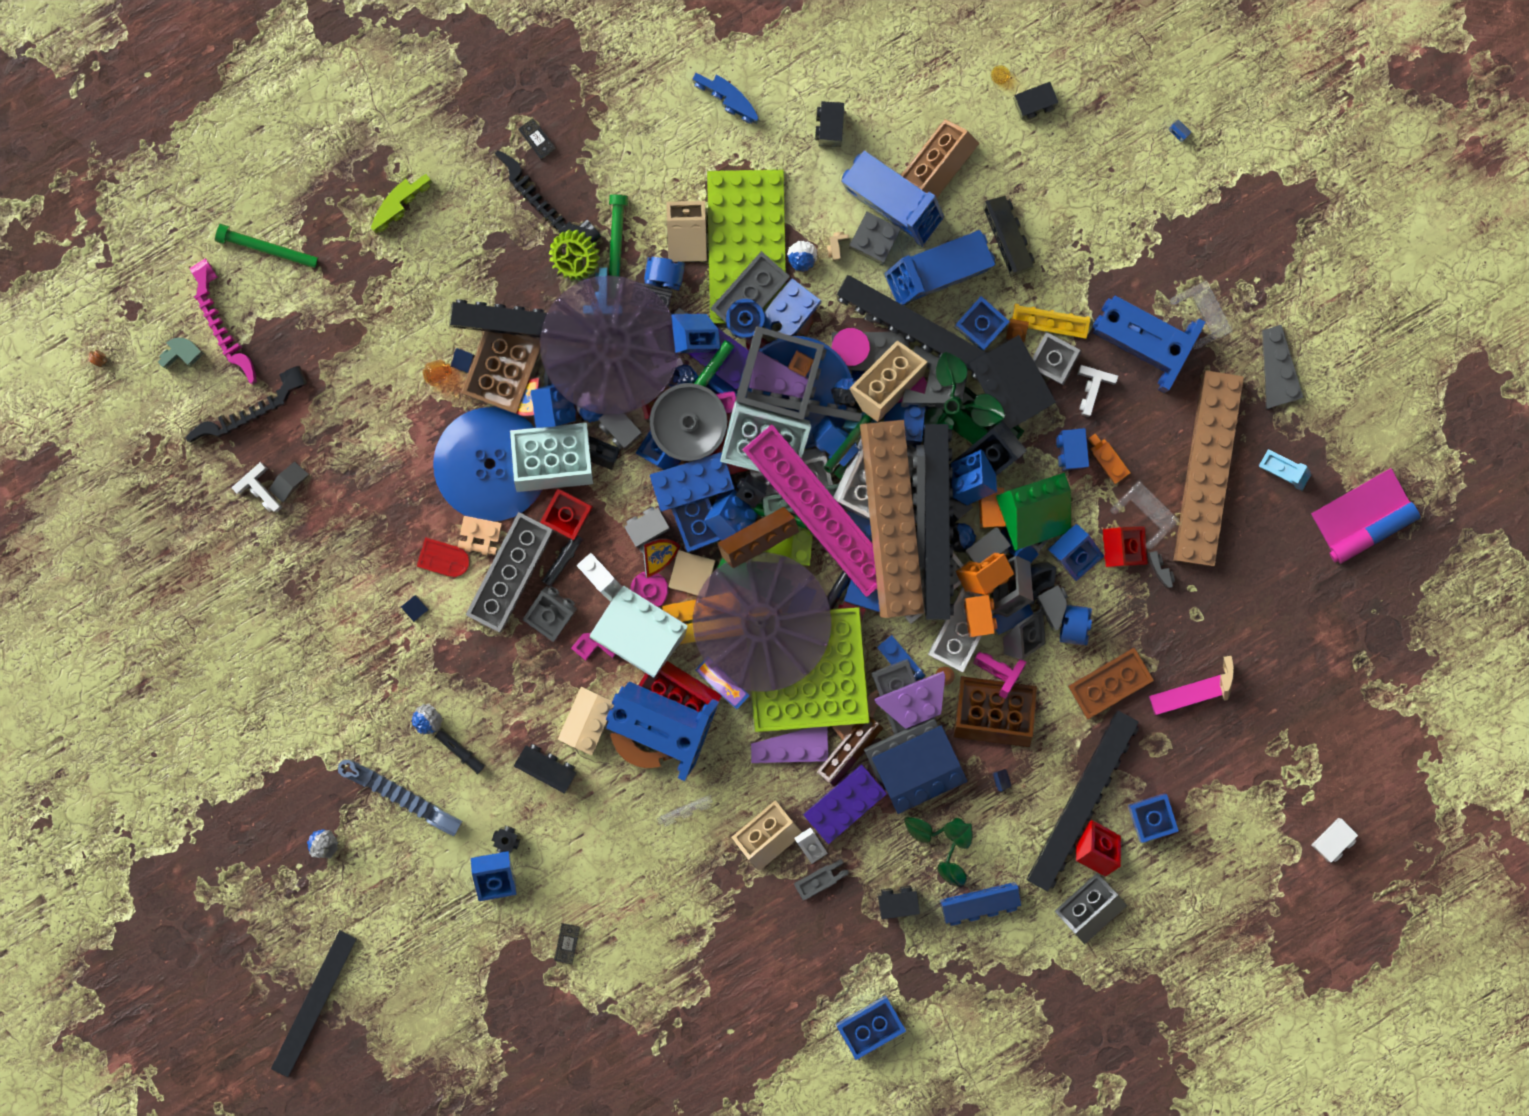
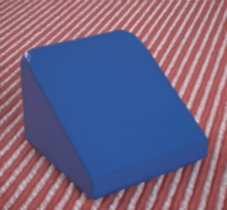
(1179, 130)

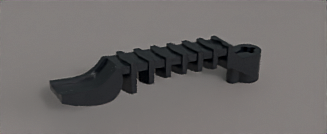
(515, 173)
(291, 379)

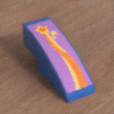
(731, 693)

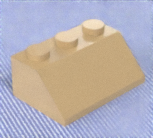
(586, 721)
(767, 835)

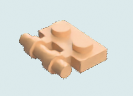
(479, 529)

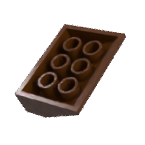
(991, 718)

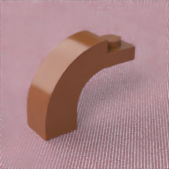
(631, 753)

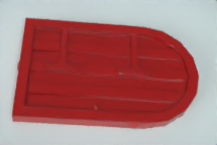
(443, 558)

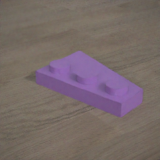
(776, 378)

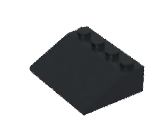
(1013, 380)

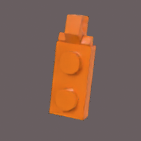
(1108, 459)

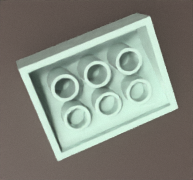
(749, 422)
(551, 457)
(639, 631)

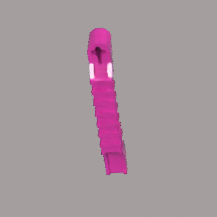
(204, 274)

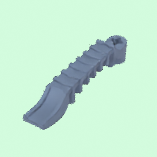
(432, 813)

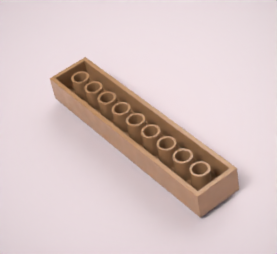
(1208, 468)
(892, 518)

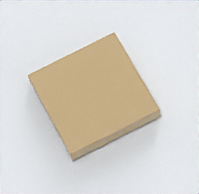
(690, 572)

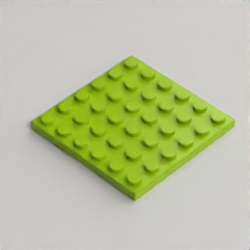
(830, 693)

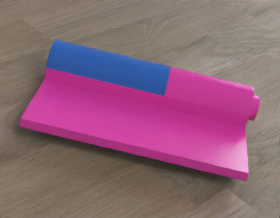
(1365, 516)

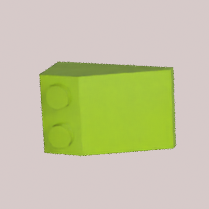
(796, 547)

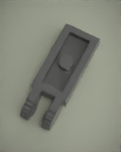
(819, 880)

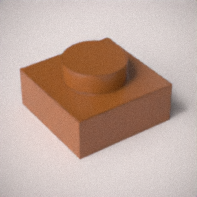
(1016, 328)
(800, 363)

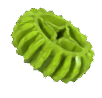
(569, 264)

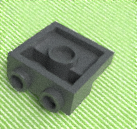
(550, 613)

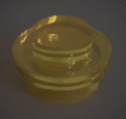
(1000, 74)

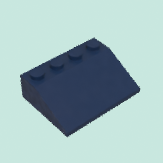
(919, 769)

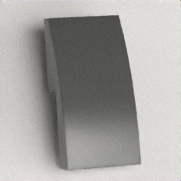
(1163, 575)

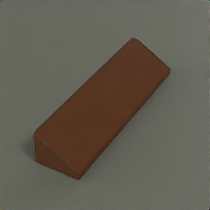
(849, 751)

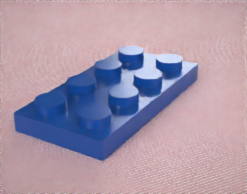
(691, 482)

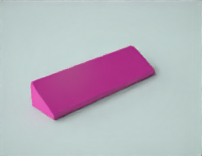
(1186, 695)

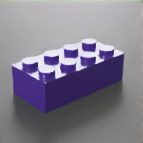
(733, 365)
(844, 804)

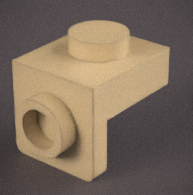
(833, 249)

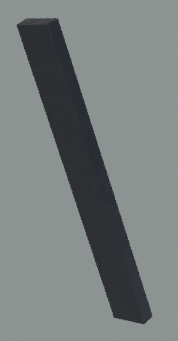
(314, 1003)

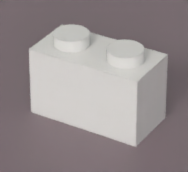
(1335, 840)

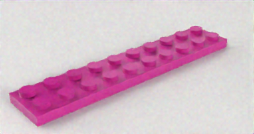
(814, 507)

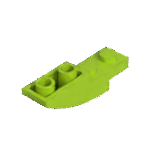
(392, 207)

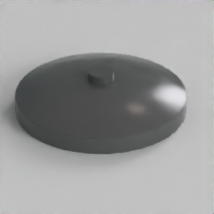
(688, 422)

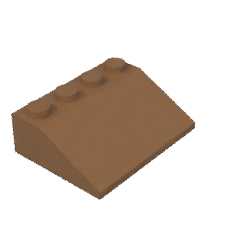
(501, 369)

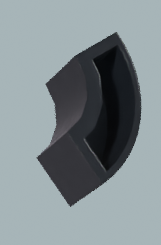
(1042, 577)

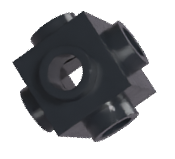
(510, 833)

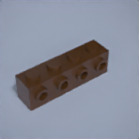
(758, 537)

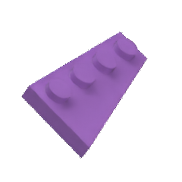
(797, 746)

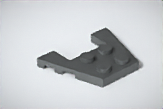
(935, 393)

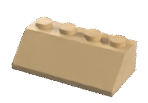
(887, 380)

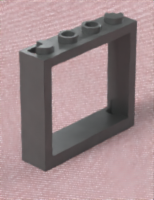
(814, 373)

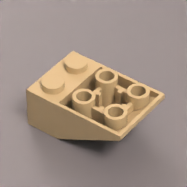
(686, 231)

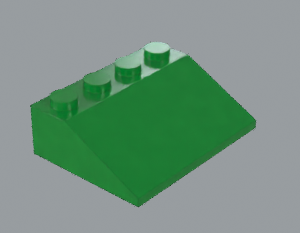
(1037, 511)

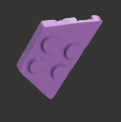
(916, 701)

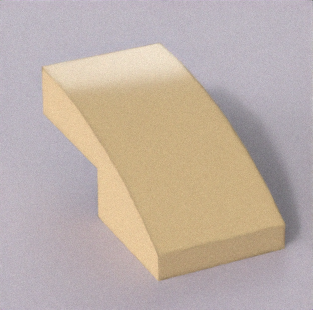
(1227, 678)

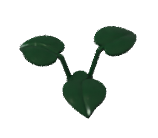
(952, 371)
(956, 831)

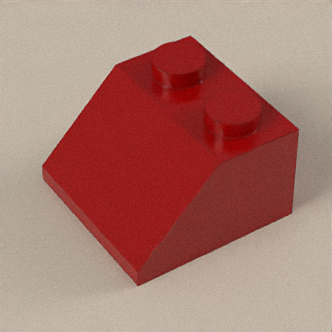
(566, 514)
(1124, 546)
(1099, 849)

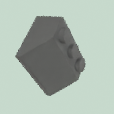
(1090, 908)

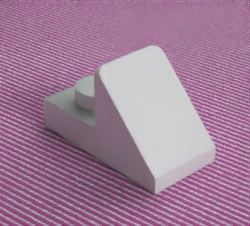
(811, 845)

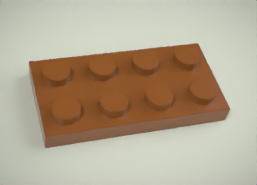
(1110, 683)

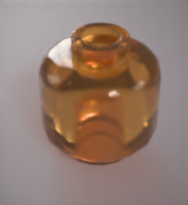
(437, 372)

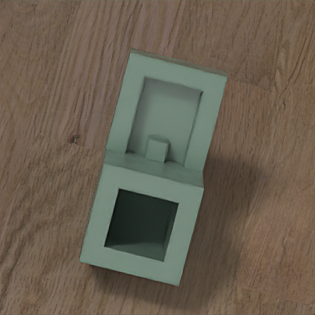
(182, 348)

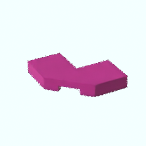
(585, 647)

